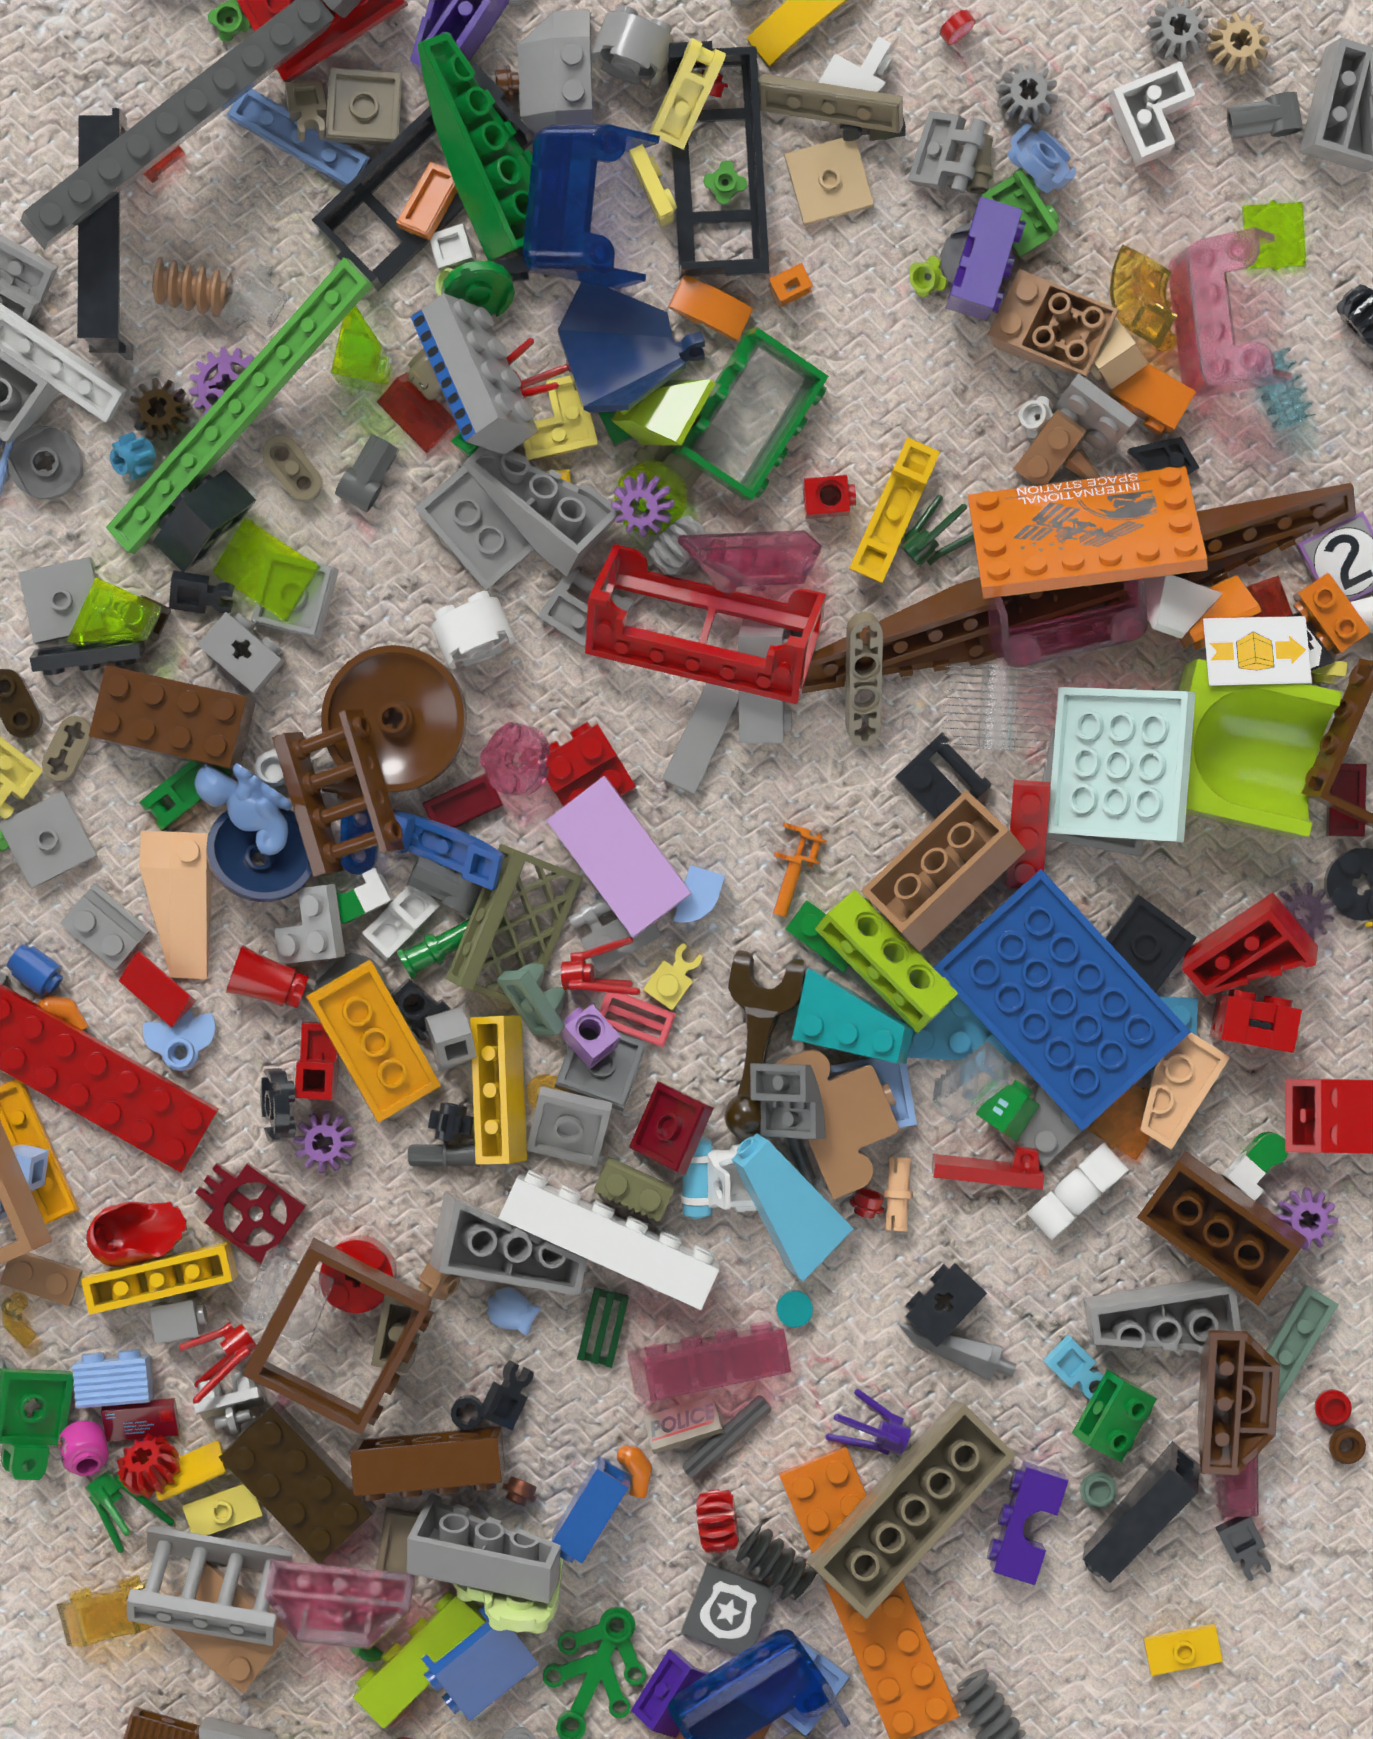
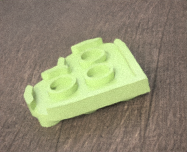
(513, 1612)

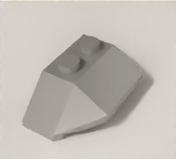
(556, 71)

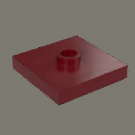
(671, 1127)

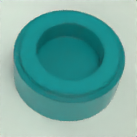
(794, 1308)

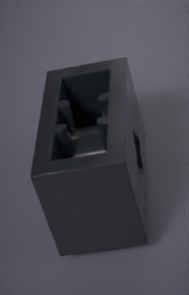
(940, 1324)

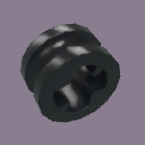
(461, 1403)

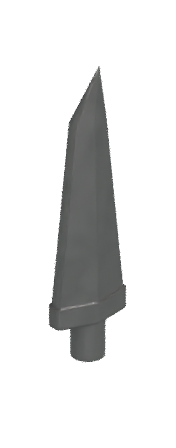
(968, 1353)

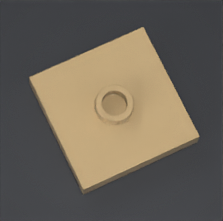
(828, 180)

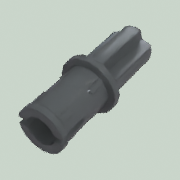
(442, 1155)

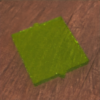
(1287, 225)

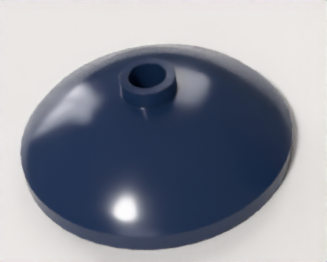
(231, 857)

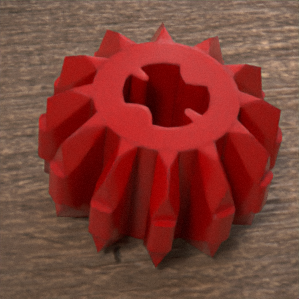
(148, 1466)
(717, 1521)

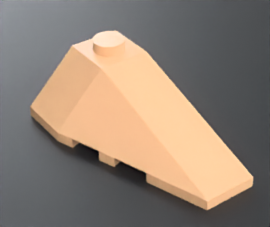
(180, 898)

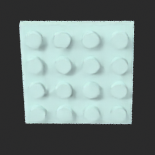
(1121, 763)

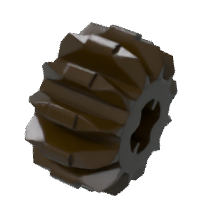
(173, 409)

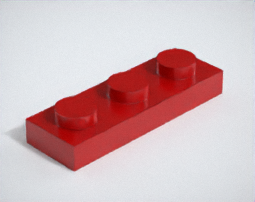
(1029, 827)

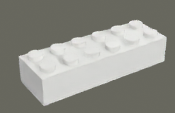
(610, 1239)

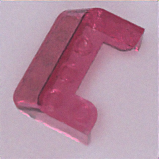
(1204, 321)

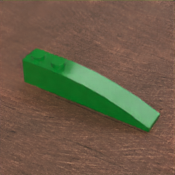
(478, 147)

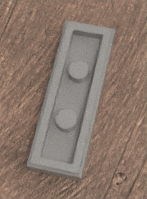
(701, 737)

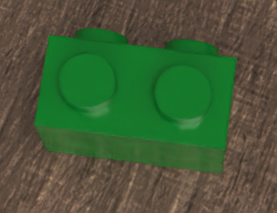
(1114, 1416)

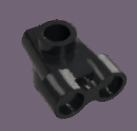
(423, 1008)

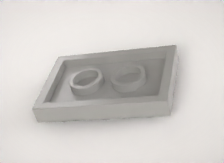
(474, 528)

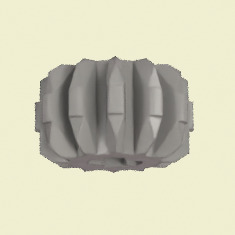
(1163, 29)
(1024, 79)
(666, 551)

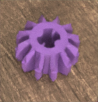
(655, 504)
(327, 1129)
(1312, 1205)

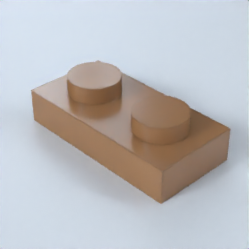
(1050, 449)
(42, 1277)

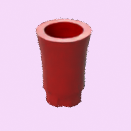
(266, 979)

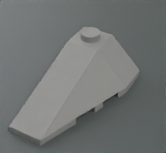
(551, 513)

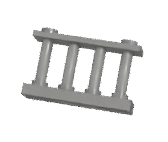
(203, 1617)

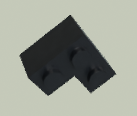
(202, 518)

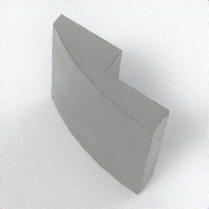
(23, 279)

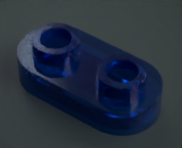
(350, 829)

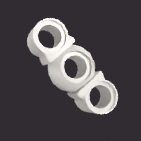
(1078, 1191)

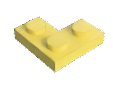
(565, 432)

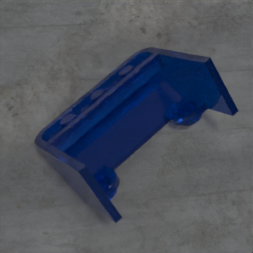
(562, 202)
(754, 1691)

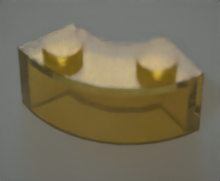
(1139, 294)
(99, 1614)

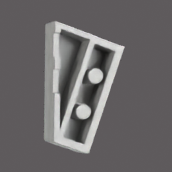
(1342, 107)
(759, 716)

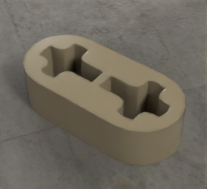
(59, 745)

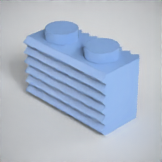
(112, 1379)

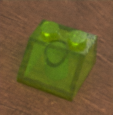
(359, 356)

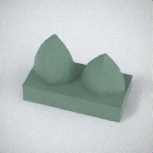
(537, 1009)

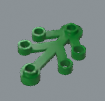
(597, 1667)

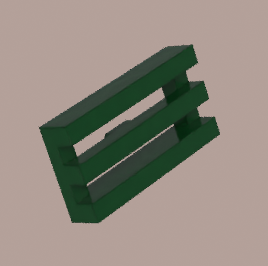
(595, 1358)

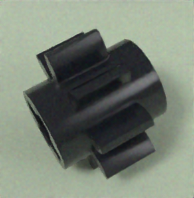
(450, 1122)

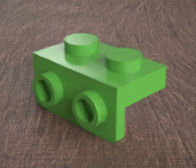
(1040, 220)

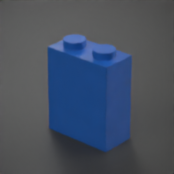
(590, 1510)

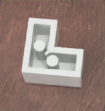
(1142, 110)

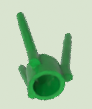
(105, 1492)

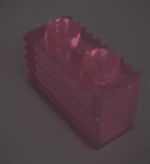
(1239, 1493)

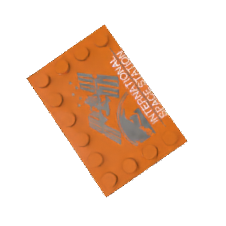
(1086, 532)

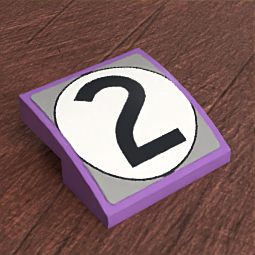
(1344, 553)

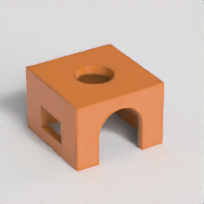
(786, 279)

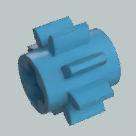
(132, 456)

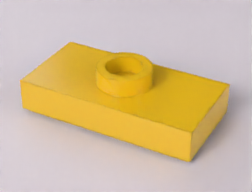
(1182, 1649)

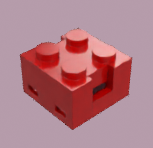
(1256, 1023)

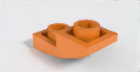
(710, 307)

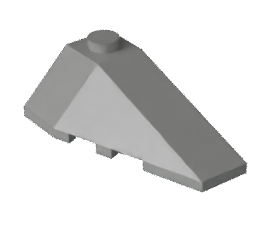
(22, 397)

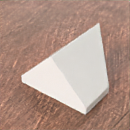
(1176, 603)

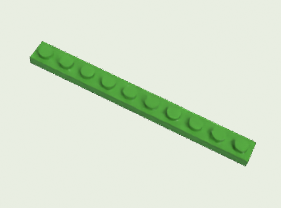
(240, 404)

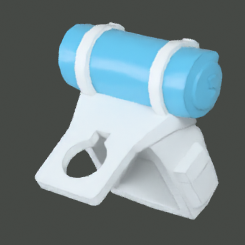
(713, 1183)

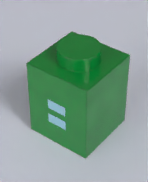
(1010, 1109)

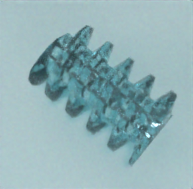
(1286, 396)

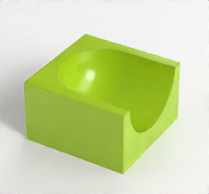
(1254, 751)

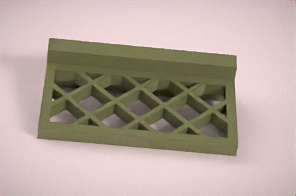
(491, 910)

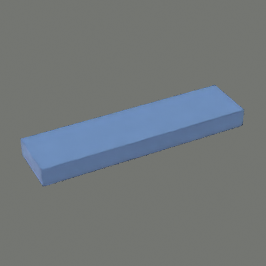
(273, 125)

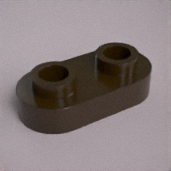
(19, 701)

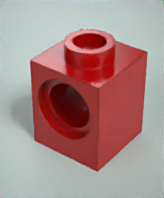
(816, 508)

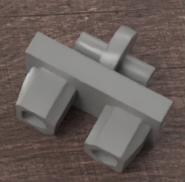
(245, 1396)

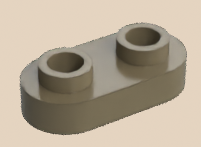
(293, 468)

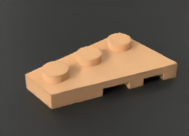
(1180, 1087)

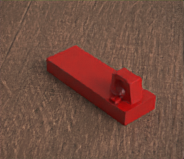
(1021, 1172)

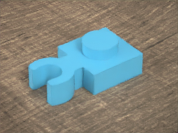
(1073, 1365)

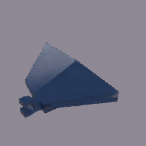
(620, 348)

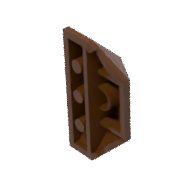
(1235, 1401)

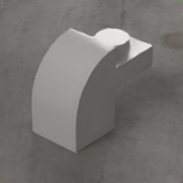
(450, 1038)

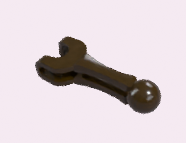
(762, 1014)

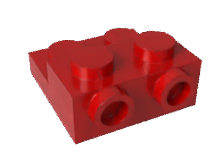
(583, 763)

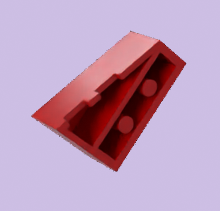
(1249, 947)

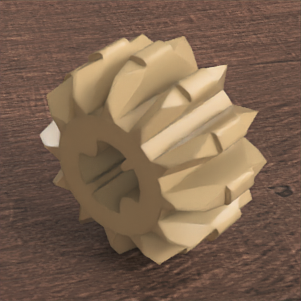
(1224, 40)

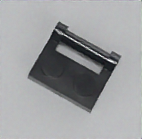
(929, 784)

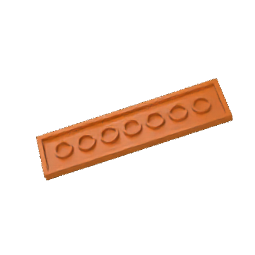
(891, 1640)

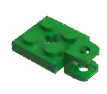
(25, 1436)

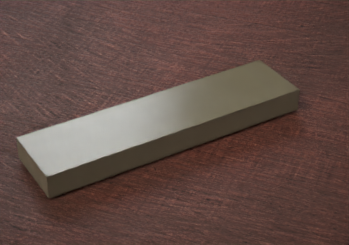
(831, 103)

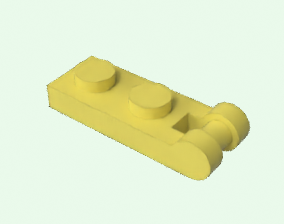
(687, 94)

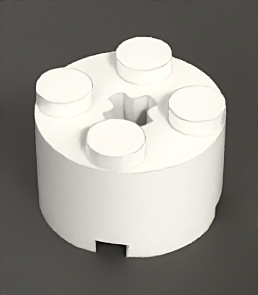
(472, 630)

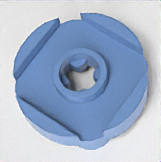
(1042, 158)

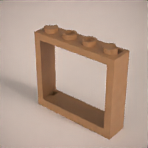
(19, 1206)

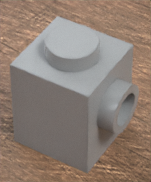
(178, 1318)

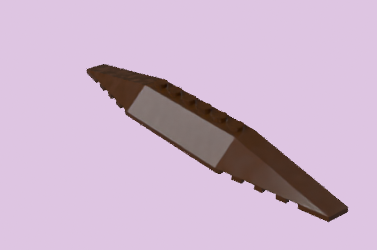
(956, 625)

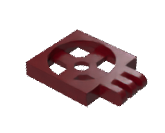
(227, 1192)

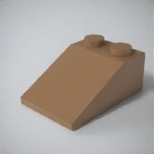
(230, 1658)

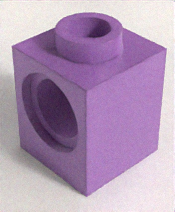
(590, 1050)

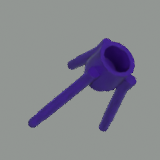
(889, 1435)

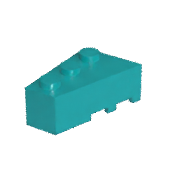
(847, 1022)

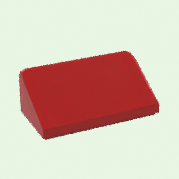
(156, 989)

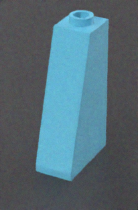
(792, 1210)

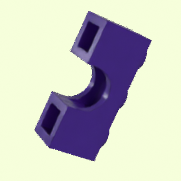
(1033, 1491)

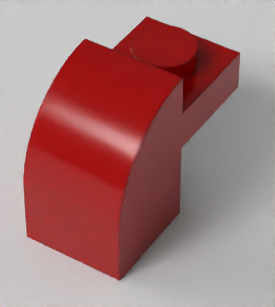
(318, 1064)

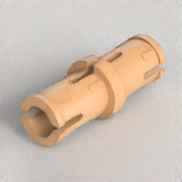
(898, 1194)

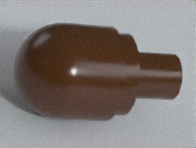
(346, 789)

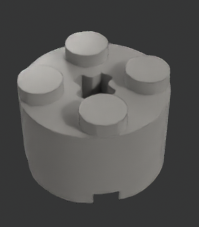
(632, 46)

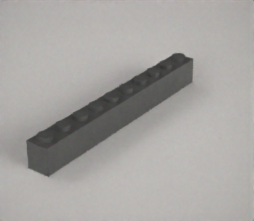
(175, 120)

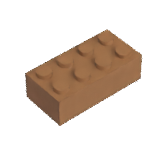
(943, 870)

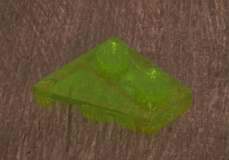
(113, 616)

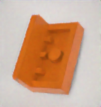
(1331, 614)

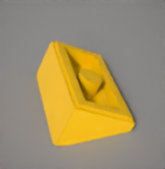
(196, 1469)

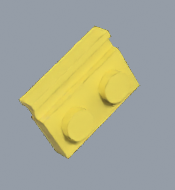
(647, 174)

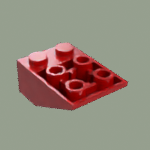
(1329, 1116)

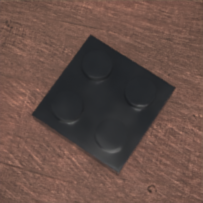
(1149, 941)

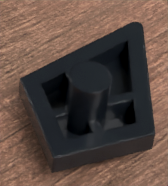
(1164, 454)

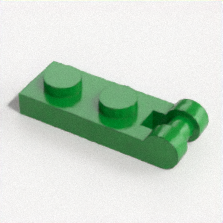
(181, 790)

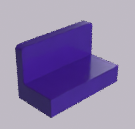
(668, 1679)

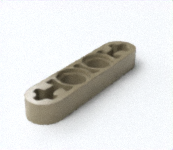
(866, 679)

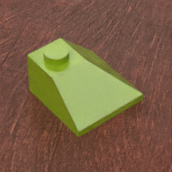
(666, 413)

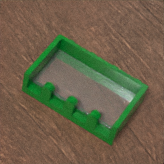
(752, 414)

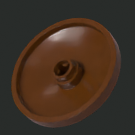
(412, 713)

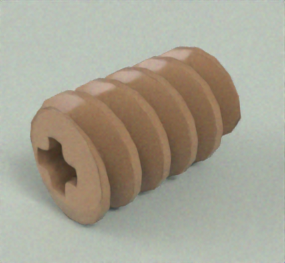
(190, 288)

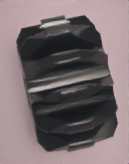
(1357, 313)

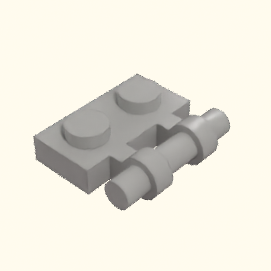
(938, 149)
(608, 933)

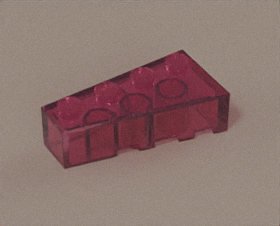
(708, 1362)

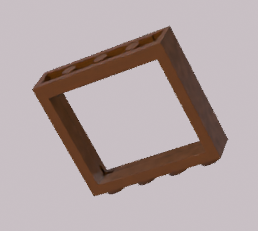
(1337, 741)
(310, 1395)

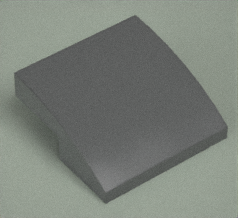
(788, 1100)

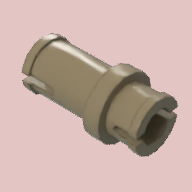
(983, 170)

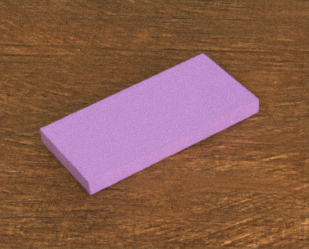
(619, 856)

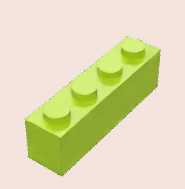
(401, 1675)

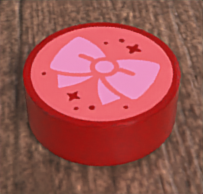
(957, 27)

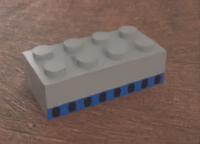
(474, 374)

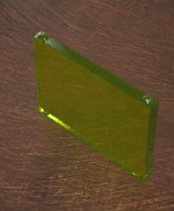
(266, 569)

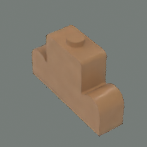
(854, 1116)

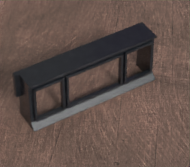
(381, 168)
(685, 218)
(100, 248)

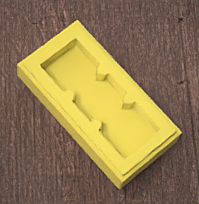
(222, 1510)

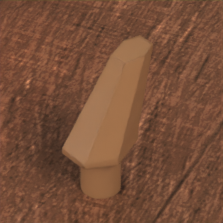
(1081, 464)

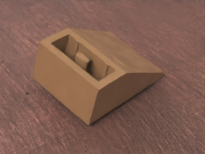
(1051, 324)

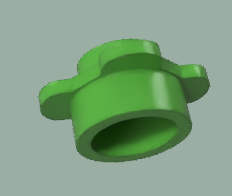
(221, 13)
(725, 193)

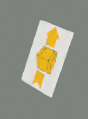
(1257, 650)

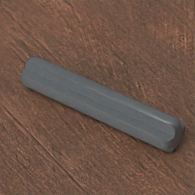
(722, 1442)

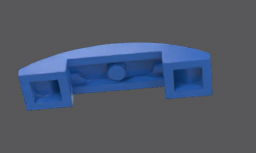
(451, 848)

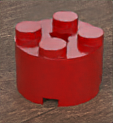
(352, 1295)

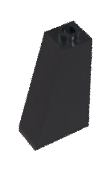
(1143, 1513)

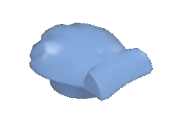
(511, 1310)

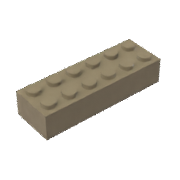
(910, 1508)

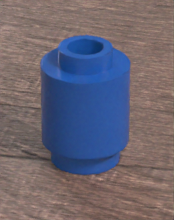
(35, 969)

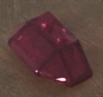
(753, 558)
(338, 1602)

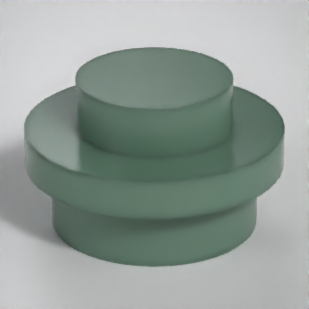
(1098, 1489)

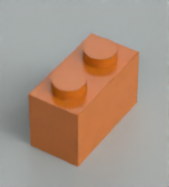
(1154, 398)

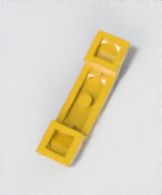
(788, 25)
(894, 510)

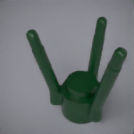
(922, 545)

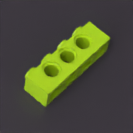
(887, 978)

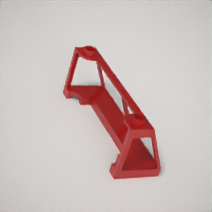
(776, 676)

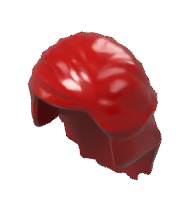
(135, 1232)

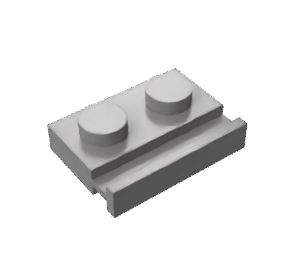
(105, 926)

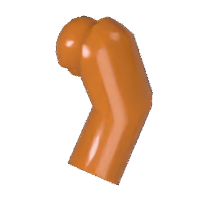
(65, 1009)
(638, 1466)

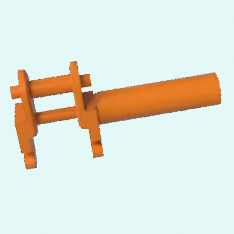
(794, 868)

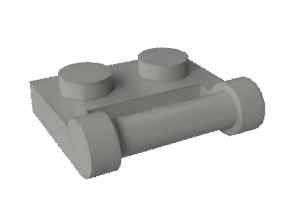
(569, 613)

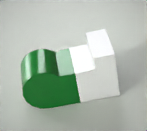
(364, 898)
(1255, 1161)

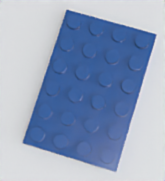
(1061, 1000)

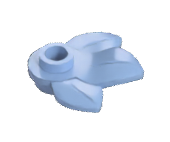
(188, 1032)

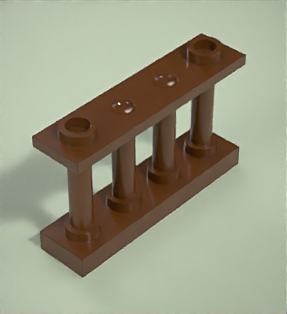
(307, 801)

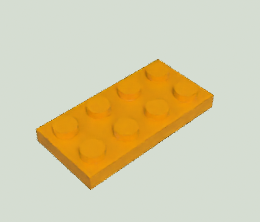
(373, 1041)

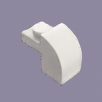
(846, 74)

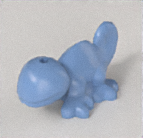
(249, 803)

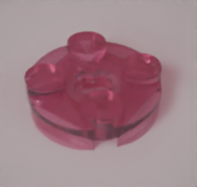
(499, 755)

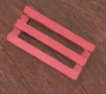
(665, 1028)

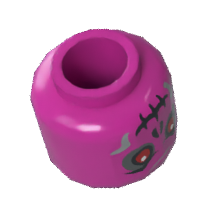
(83, 1448)

